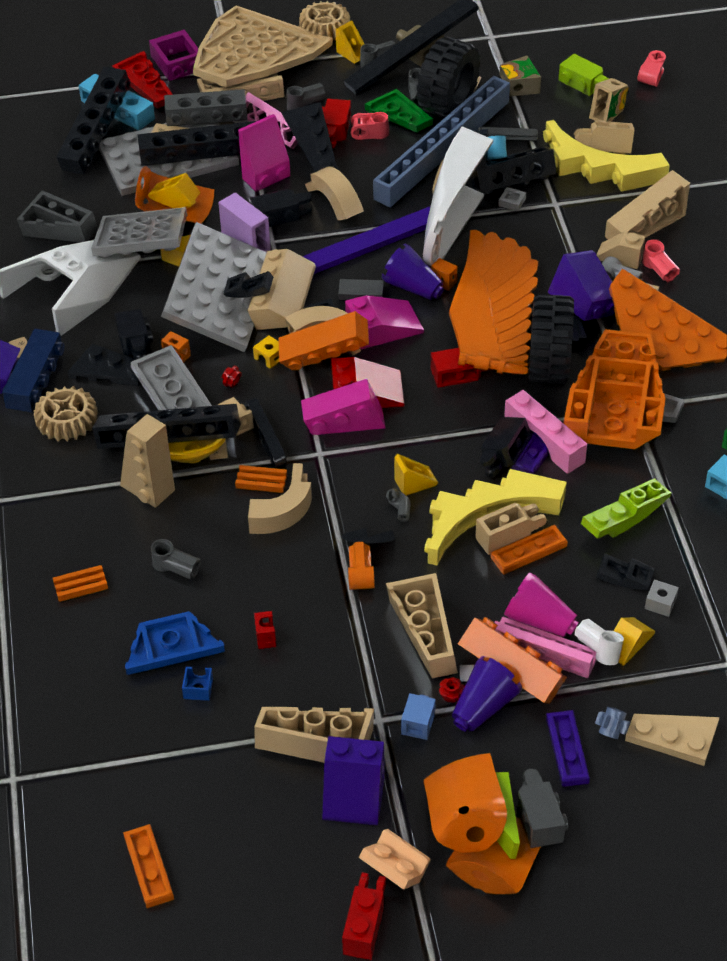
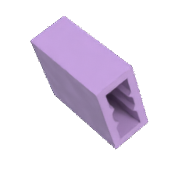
(244, 222)

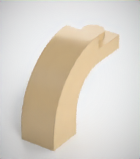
(337, 190)
(312, 316)
(284, 511)

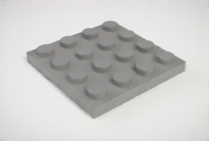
(139, 232)

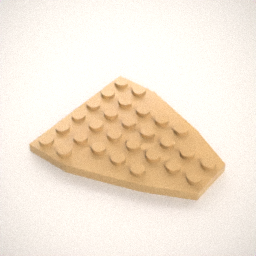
(253, 46)

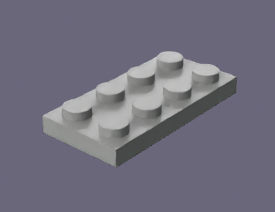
(168, 380)

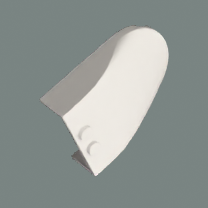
(452, 200)

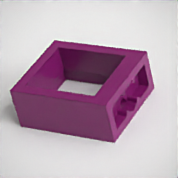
(172, 44)

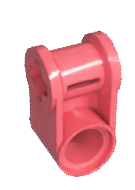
(652, 69)
(371, 124)

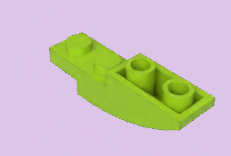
(628, 511)

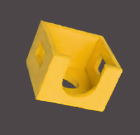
(262, 348)

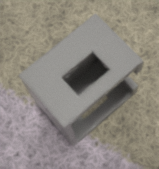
(660, 604)

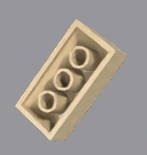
(288, 289)

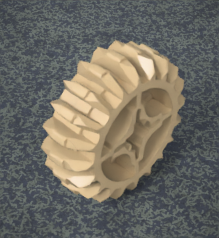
(323, 18)
(66, 419)

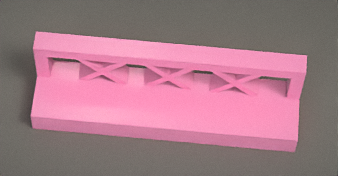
(269, 110)
(564, 652)

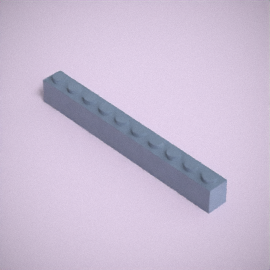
(432, 147)

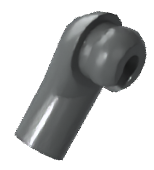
(400, 502)

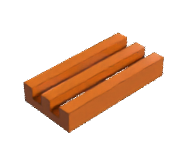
(260, 478)
(79, 580)

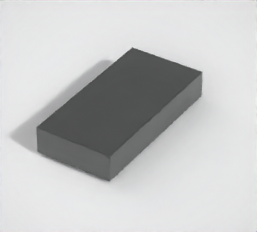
(356, 288)

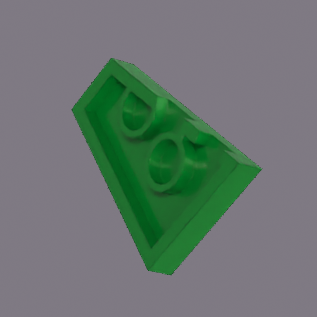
(400, 111)

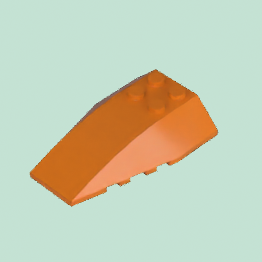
(618, 393)

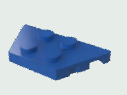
(170, 642)

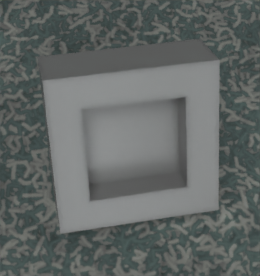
(512, 199)

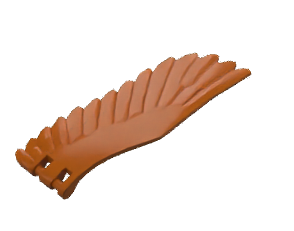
(494, 303)

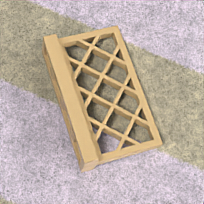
(265, 88)

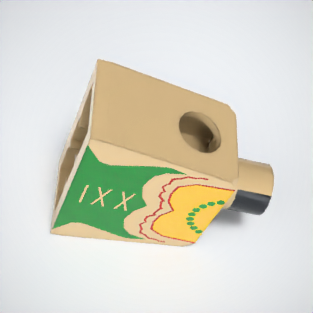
(608, 100)

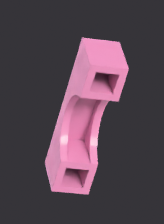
(564, 446)

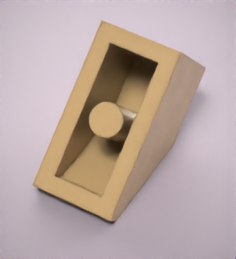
(625, 247)

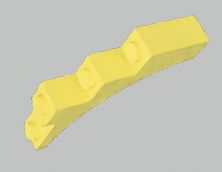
(598, 166)
(457, 513)

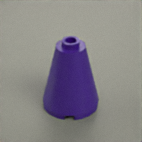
(412, 274)
(484, 694)

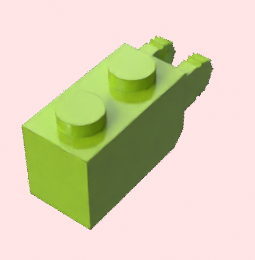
(580, 74)

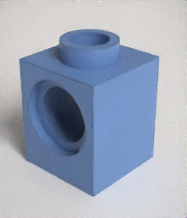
(418, 716)

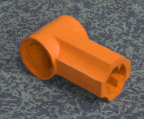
(360, 570)

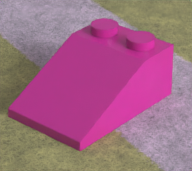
(263, 153)
(386, 318)

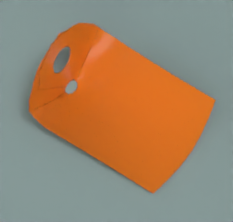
(195, 213)
(470, 784)
(492, 868)

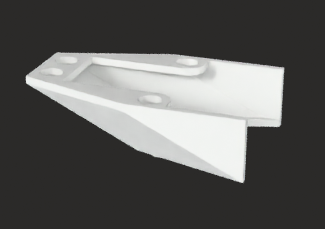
(92, 285)

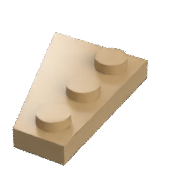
(674, 735)

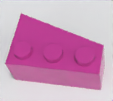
(343, 410)

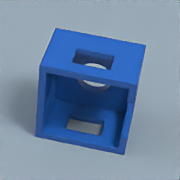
(191, 680)

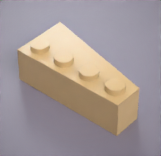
(652, 209)
(147, 462)
(424, 619)
(307, 732)

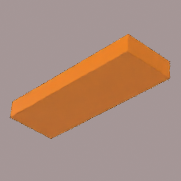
(528, 549)
(148, 866)

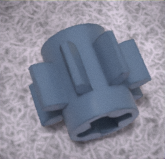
(612, 722)

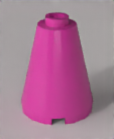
(541, 608)

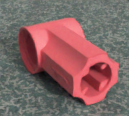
(659, 261)

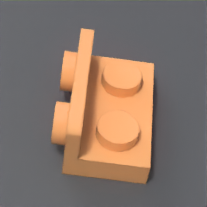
(396, 859)

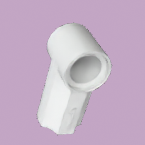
(605, 643)

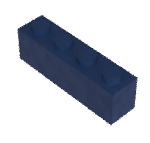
(33, 370)

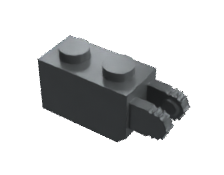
(540, 811)

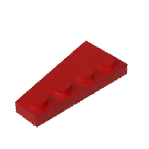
(145, 78)

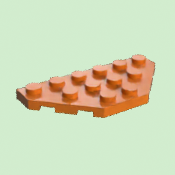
(676, 333)

